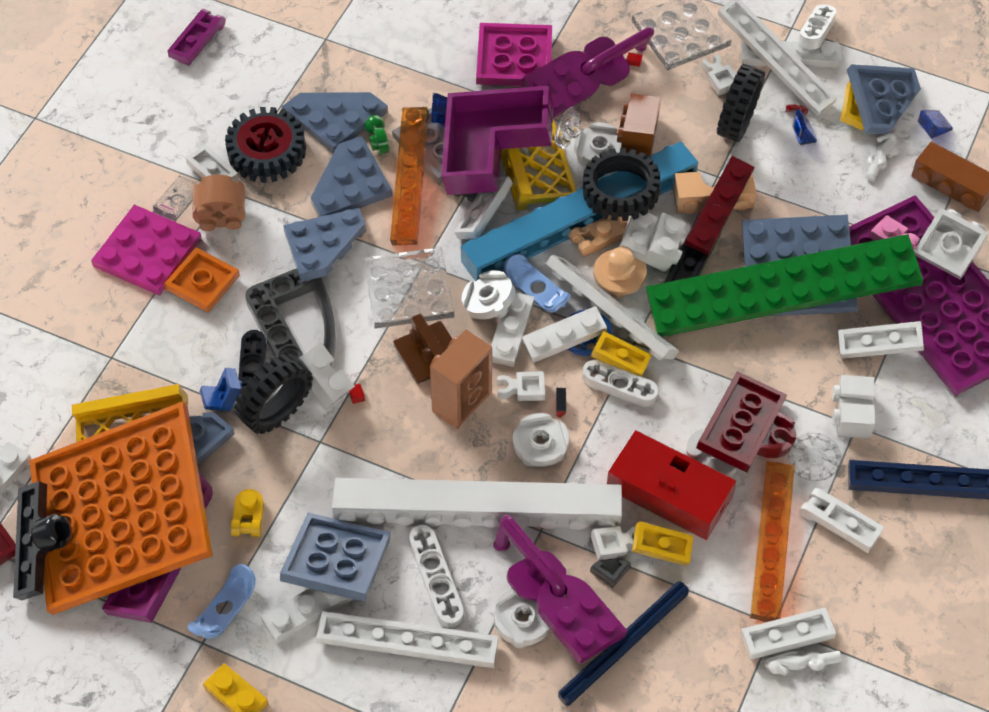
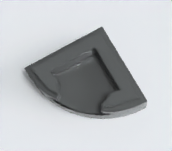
(610, 570)

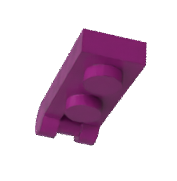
(196, 36)

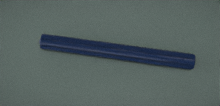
(613, 653)

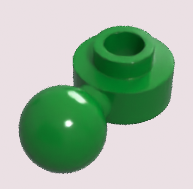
(375, 126)

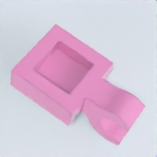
(890, 228)

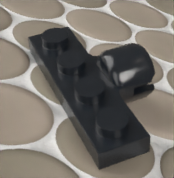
(35, 539)

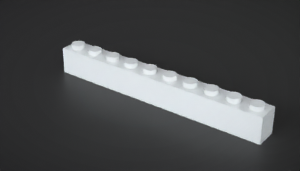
(476, 503)

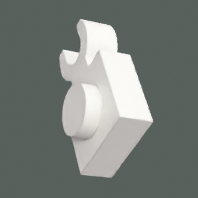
(718, 76)
(527, 386)
(611, 542)

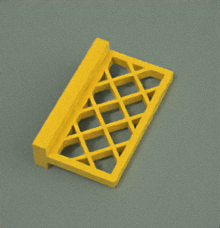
(521, 189)
(124, 406)

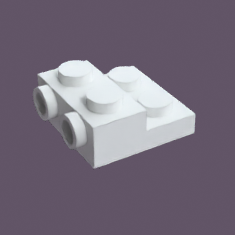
(655, 239)
(951, 242)

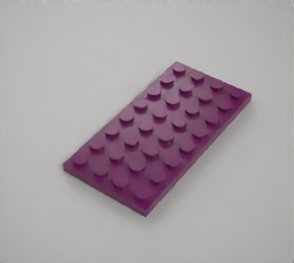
(950, 309)

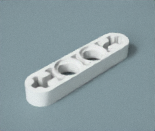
(435, 576)

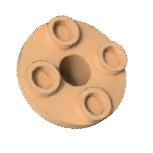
(619, 272)

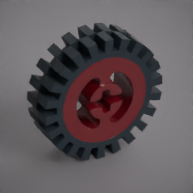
(282, 149)

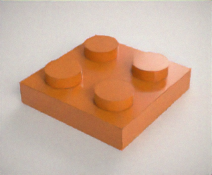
(202, 279)

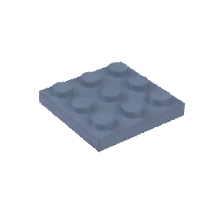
(335, 557)

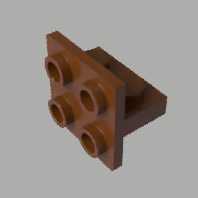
(422, 346)

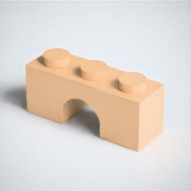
(692, 193)

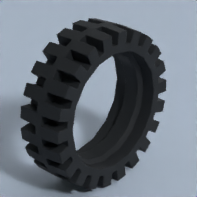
(740, 102)
(626, 162)
(251, 403)

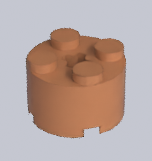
(218, 202)

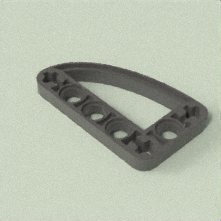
(272, 298)

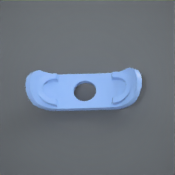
(524, 275)
(237, 591)

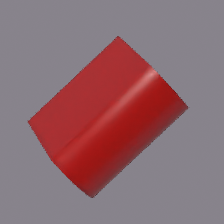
(634, 59)
(357, 394)

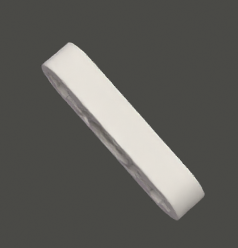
(817, 27)
(622, 393)

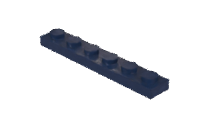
(918, 479)

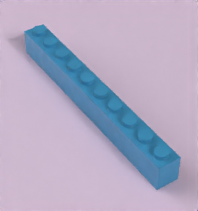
(552, 223)

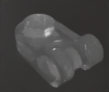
(567, 128)

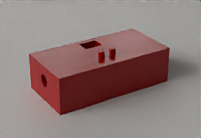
(671, 484)

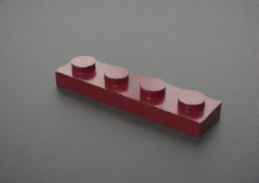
(719, 205)

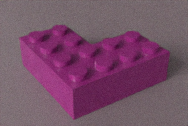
(482, 125)

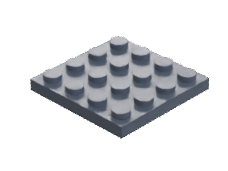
(796, 236)

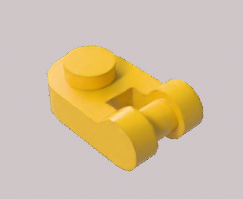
(250, 506)

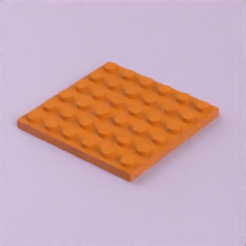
(129, 507)

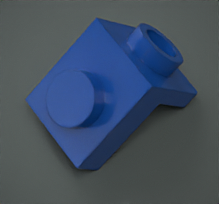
(224, 394)

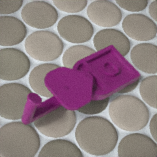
(579, 74)
(144, 599)
(576, 618)

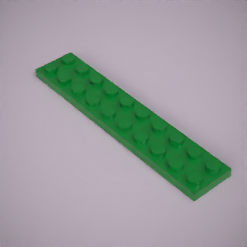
(783, 285)

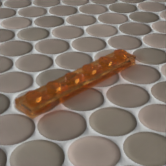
(409, 176)
(772, 542)

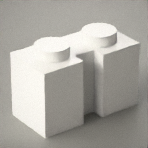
(326, 383)
(854, 406)

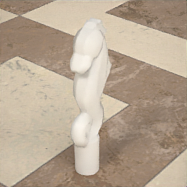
(879, 161)
(791, 661)

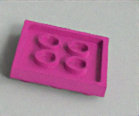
(511, 52)
(146, 249)

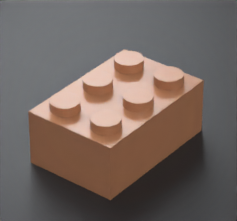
(461, 378)

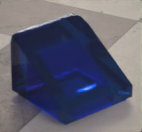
(439, 106)
(934, 123)
(803, 129)

